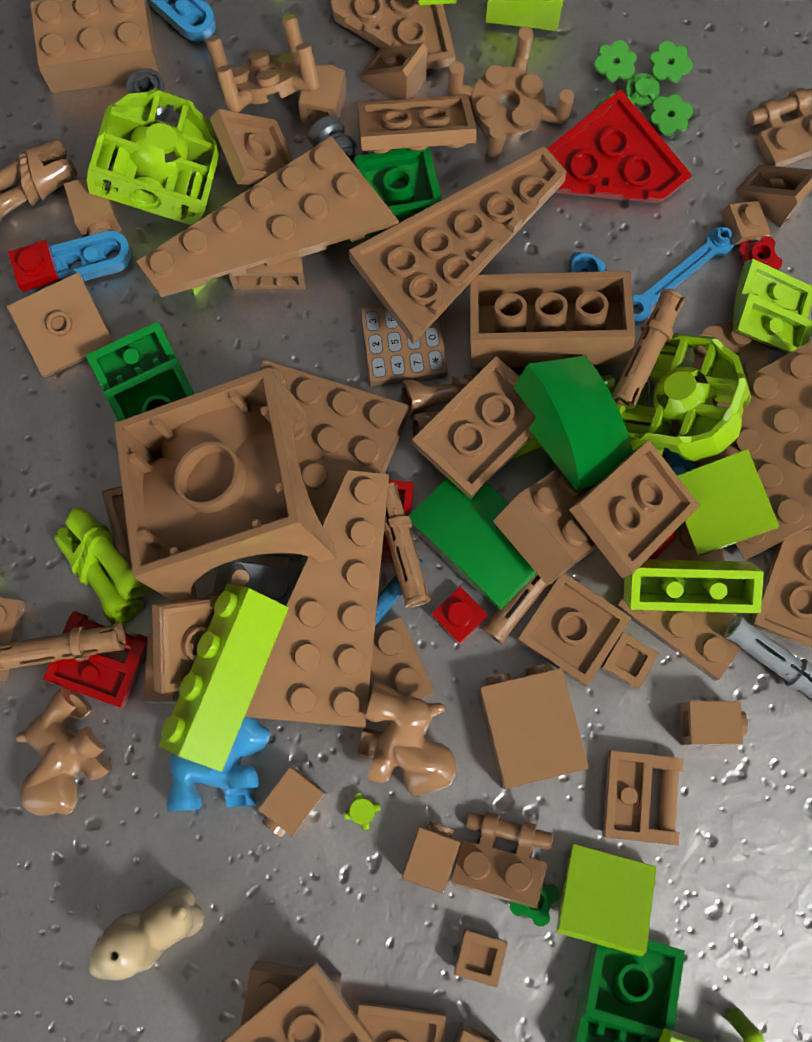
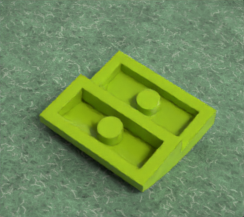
(772, 307)

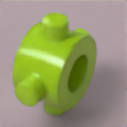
(362, 811)

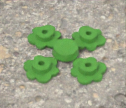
(644, 88)

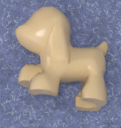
(140, 937)

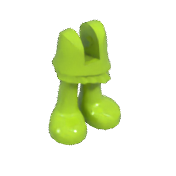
(92, 553)

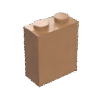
(532, 726)

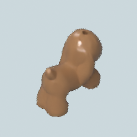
(424, 763)
(52, 783)

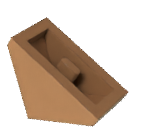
(397, 71)
(777, 190)

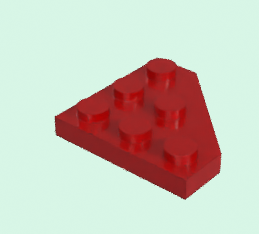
(618, 156)

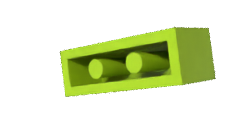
(695, 586)

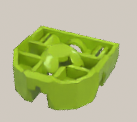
(137, 149)
(705, 427)

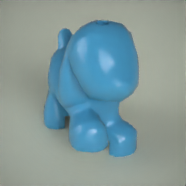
(234, 780)

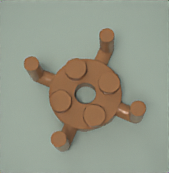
(265, 72)
(511, 83)

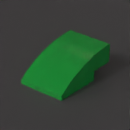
(402, 180)
(139, 372)
(575, 418)
(470, 540)
(628, 994)

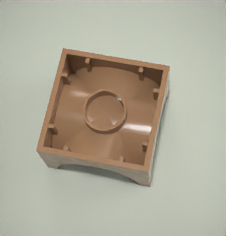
(215, 483)

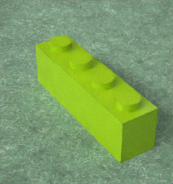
(223, 677)

